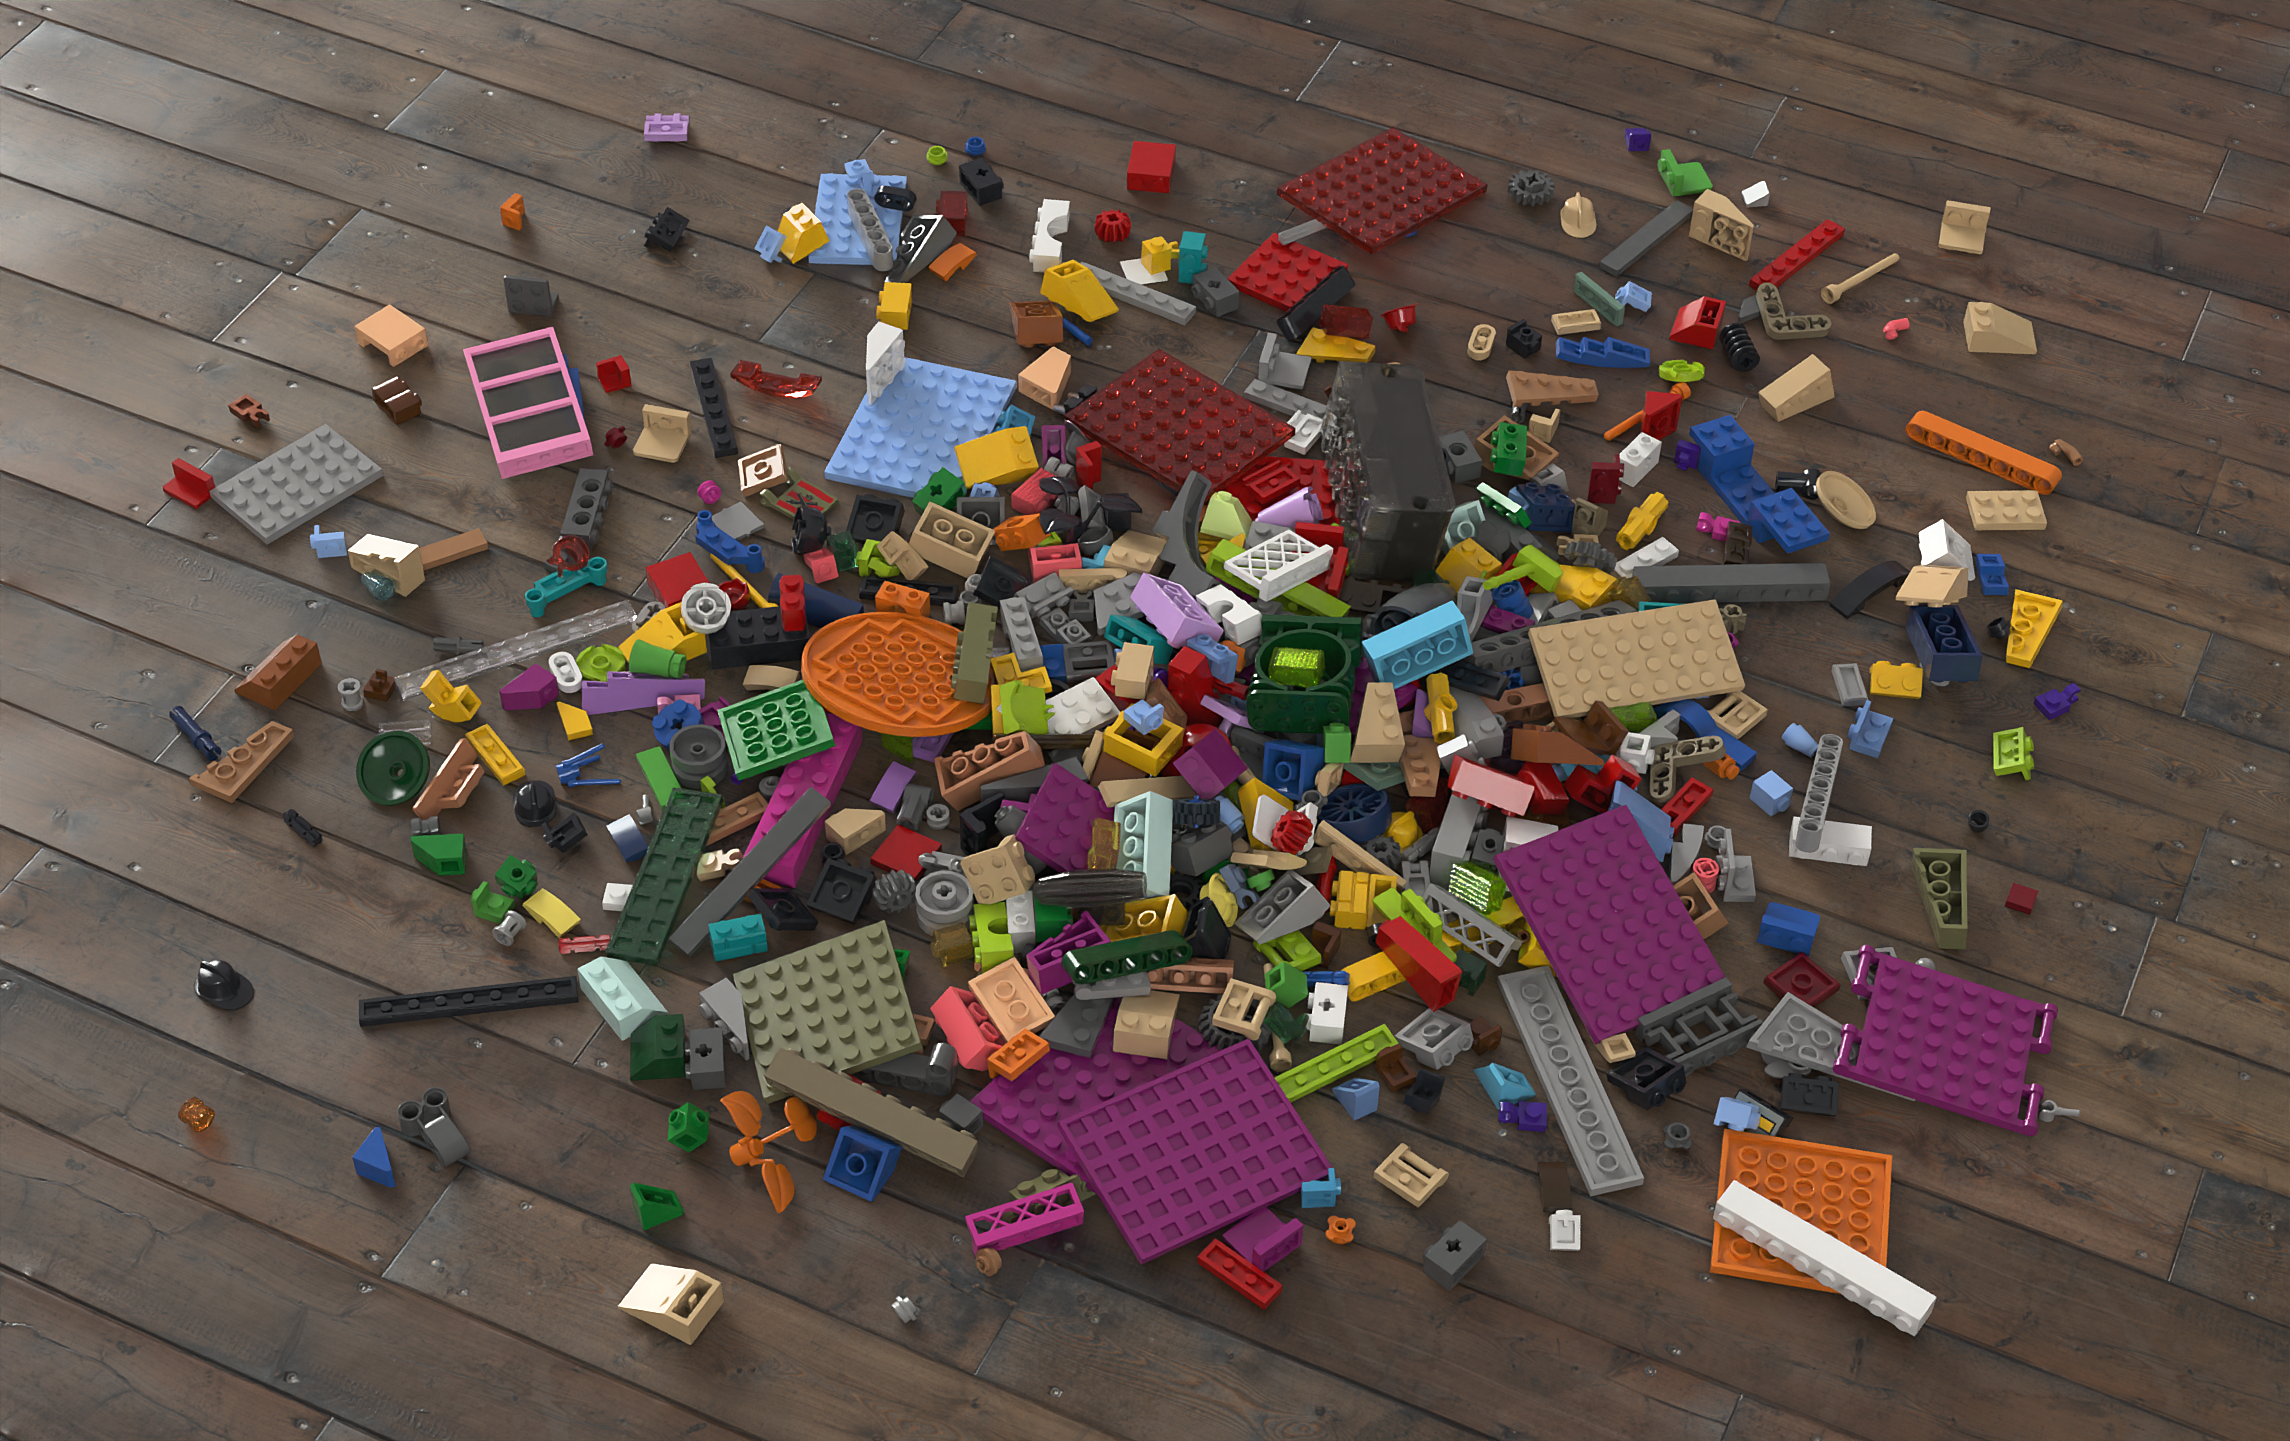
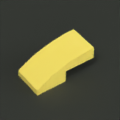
(552, 912)

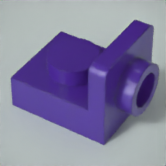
(1637, 139)

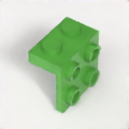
(1682, 178)

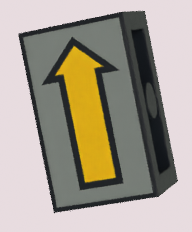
(1771, 1118)

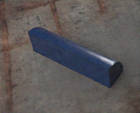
(821, 605)

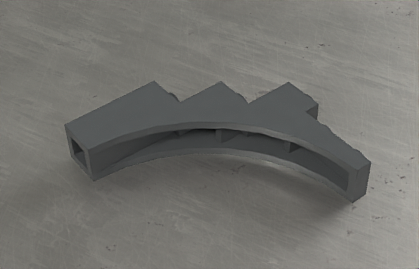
(1180, 531)

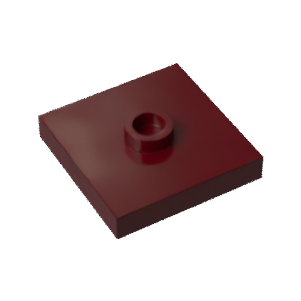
(1803, 980)

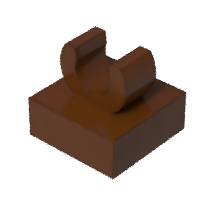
(379, 686)

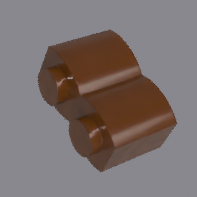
(396, 400)

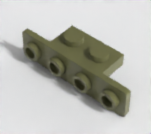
(1048, 1180)

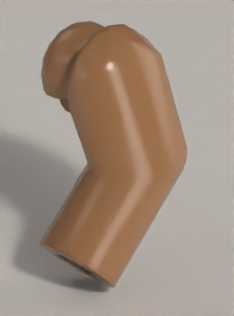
(2069, 450)

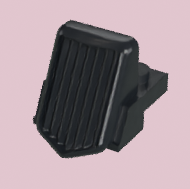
(1206, 931)

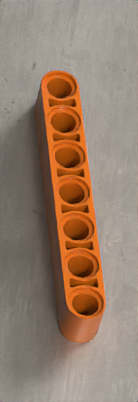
(1983, 452)

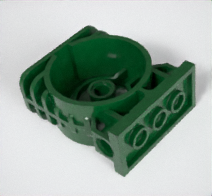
(1300, 708)

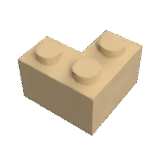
(1134, 671)

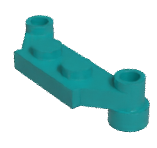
(553, 586)

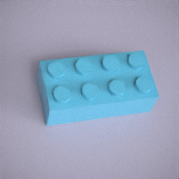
(1418, 646)

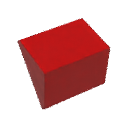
(1660, 414)

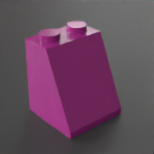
(1210, 765)

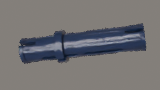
(199, 738)

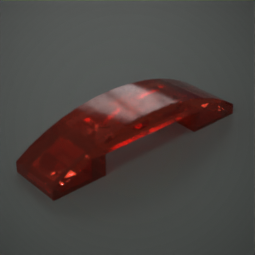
(752, 376)

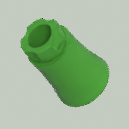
(656, 660)

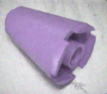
(1295, 508)

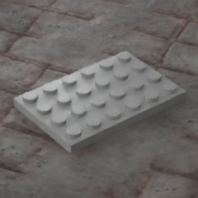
(296, 483)

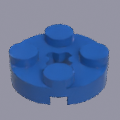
(670, 716)

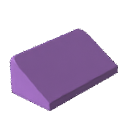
(1421, 725)

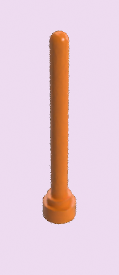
(1679, 388)

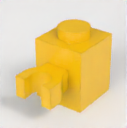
(1157, 254)

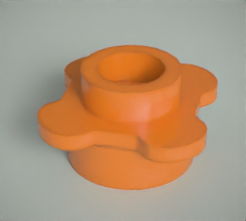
(1340, 1236)

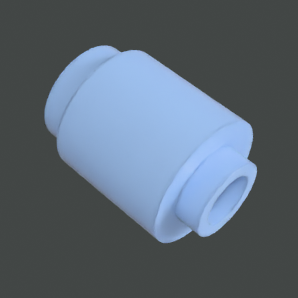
(1230, 814)

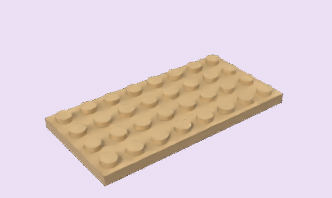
(1636, 658)

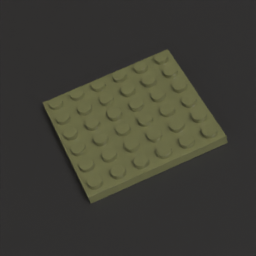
(831, 1004)

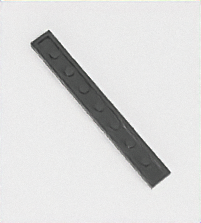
(750, 871)

